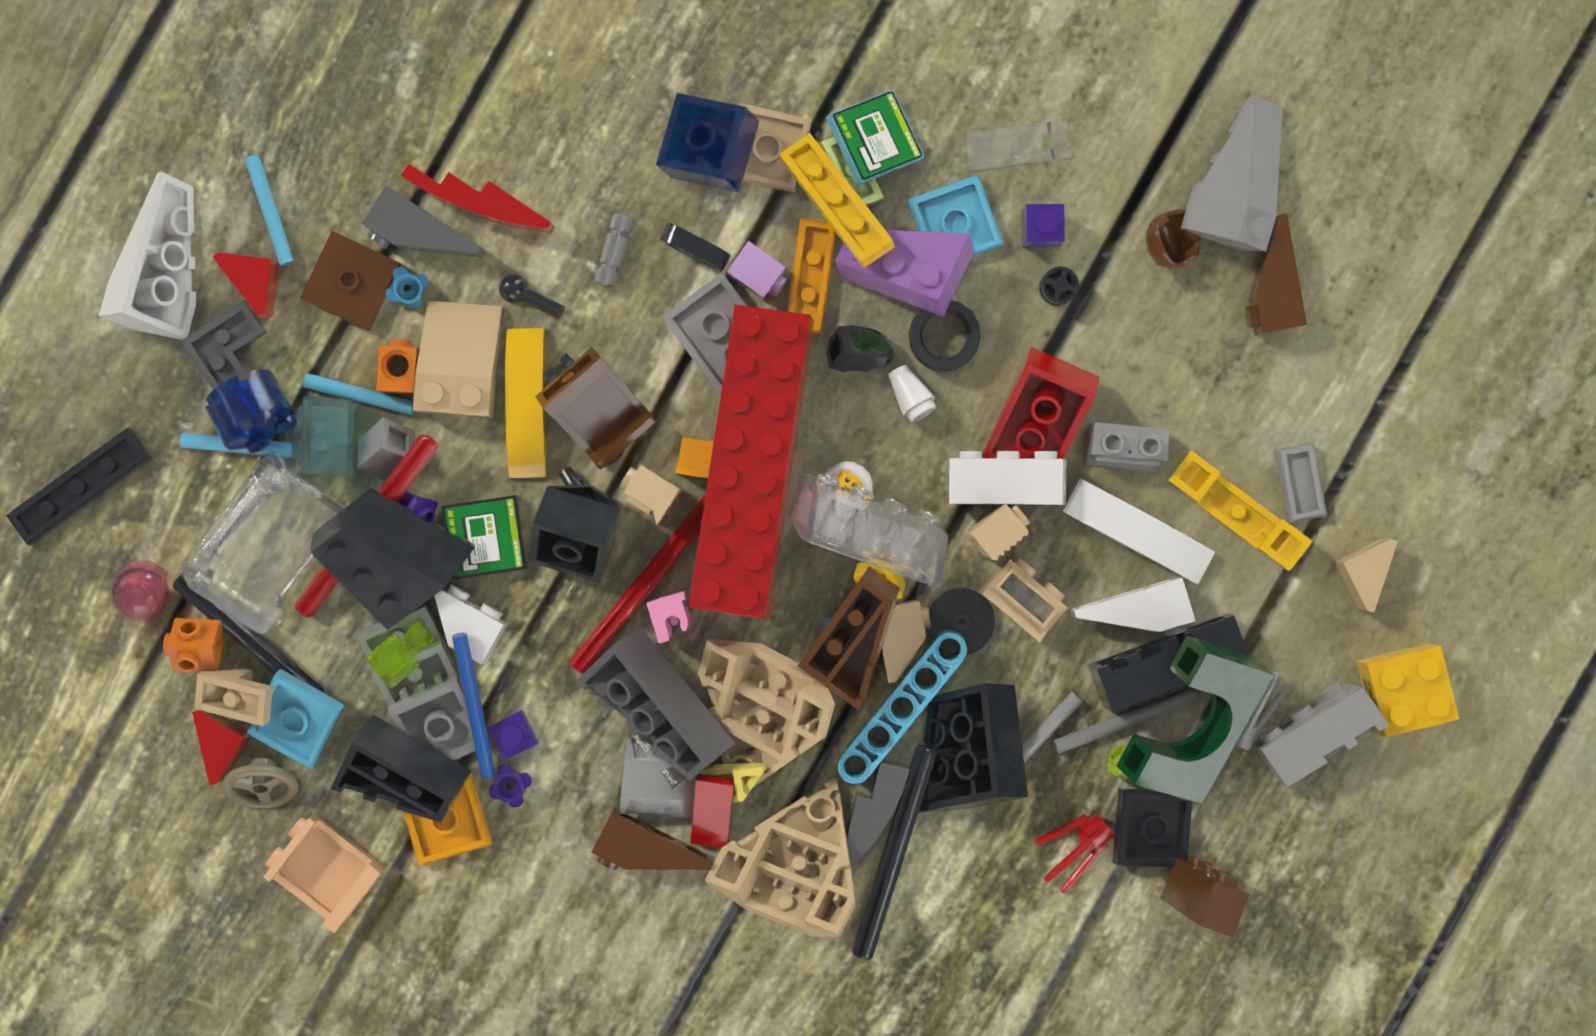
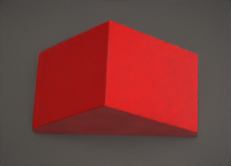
(253, 278)
(220, 743)

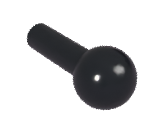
(514, 289)

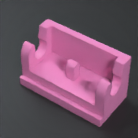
(672, 608)

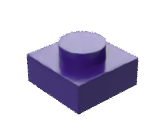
(513, 735)

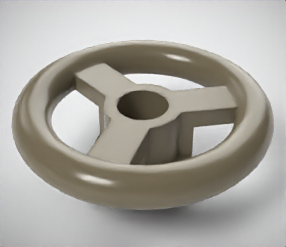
(260, 778)

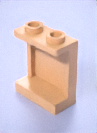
(324, 870)

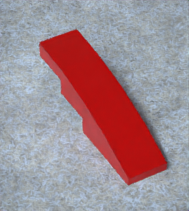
(488, 204)

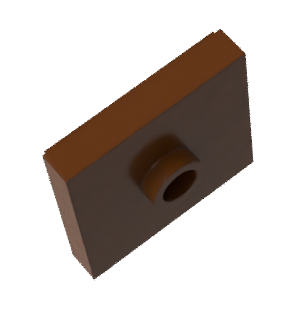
(350, 280)

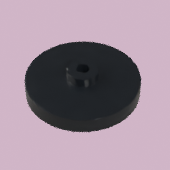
(965, 613)

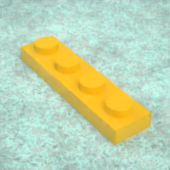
(837, 200)

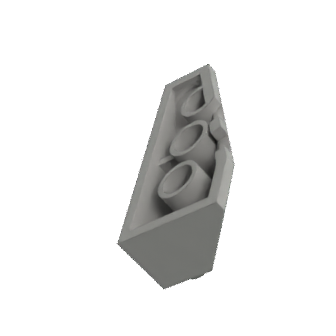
(1241, 188)

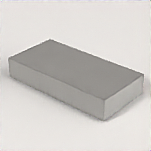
(1300, 482)

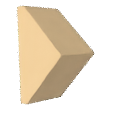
(1366, 572)

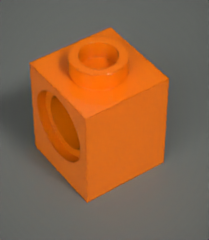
(386, 380)

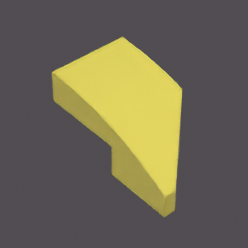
(744, 776)

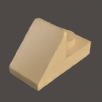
(234, 695)

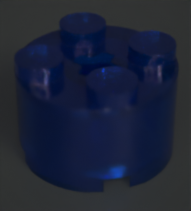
(250, 411)

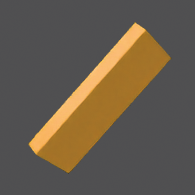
(812, 270)

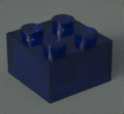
(707, 142)

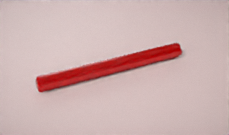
(393, 488)
(639, 590)

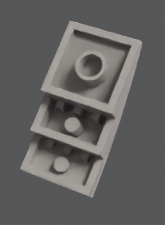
(431, 698)

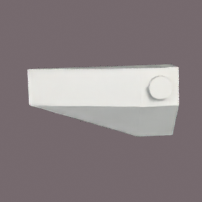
(154, 274)

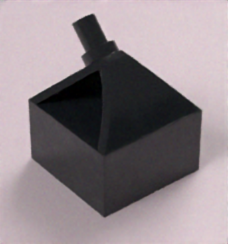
(574, 528)

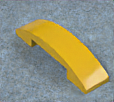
(522, 410)
(1239, 511)

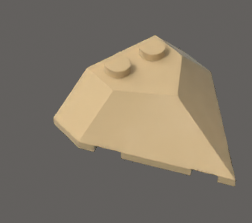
(763, 703)
(793, 867)

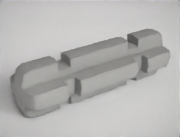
(613, 250)

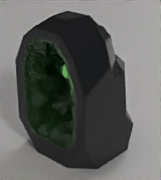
(858, 349)

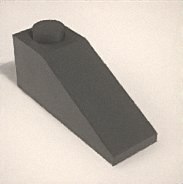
(412, 228)

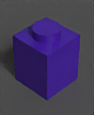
(1043, 225)

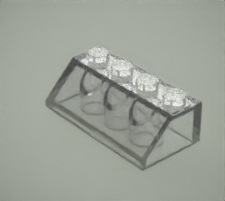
(870, 529)

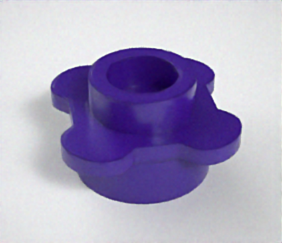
(512, 796)

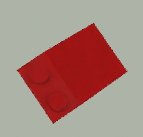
(1043, 407)

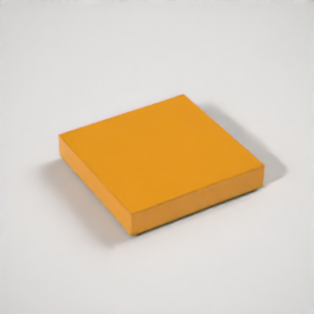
(459, 832)

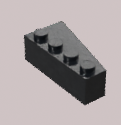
(1145, 670)

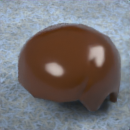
(1169, 243)

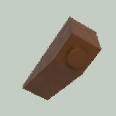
(1276, 289)
(640, 846)

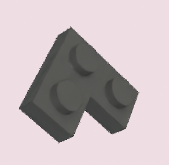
(216, 344)

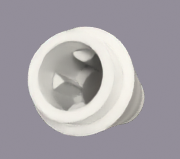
(912, 395)

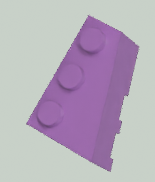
(918, 271)

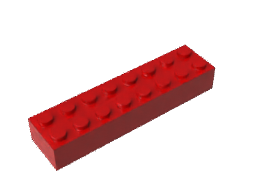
(751, 461)

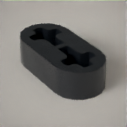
(694, 247)

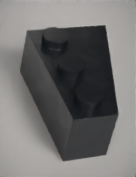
(400, 770)

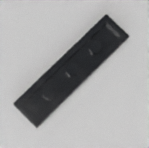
(79, 486)

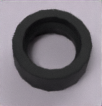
(950, 363)

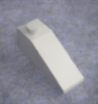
(1152, 607)

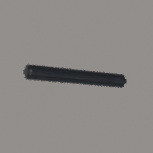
(243, 635)

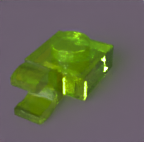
(396, 658)

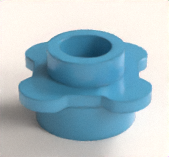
(402, 278)

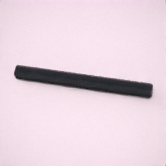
(894, 852)

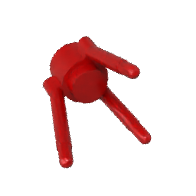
(1093, 837)

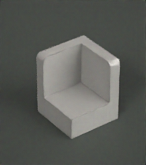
(384, 447)

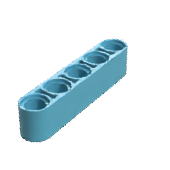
(898, 724)

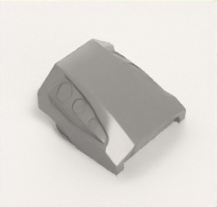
(647, 790)

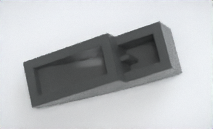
(874, 810)

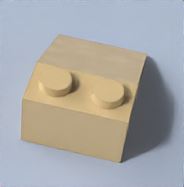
(458, 360)

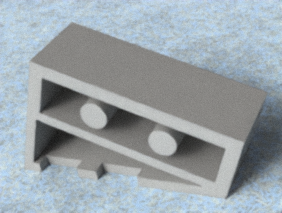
(1318, 732)

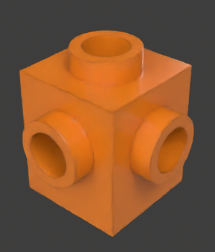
(194, 645)

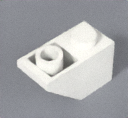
(481, 624)

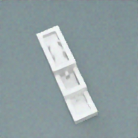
(1138, 531)

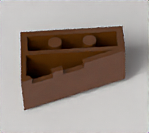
(852, 641)
(1206, 895)

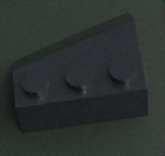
(388, 555)
(976, 749)

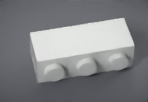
(1007, 479)

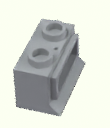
(1126, 447)

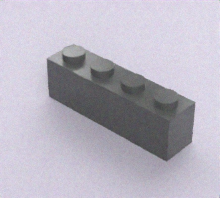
(657, 703)

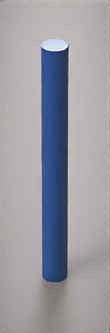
(473, 705)

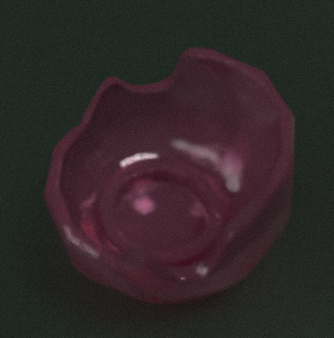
(141, 590)

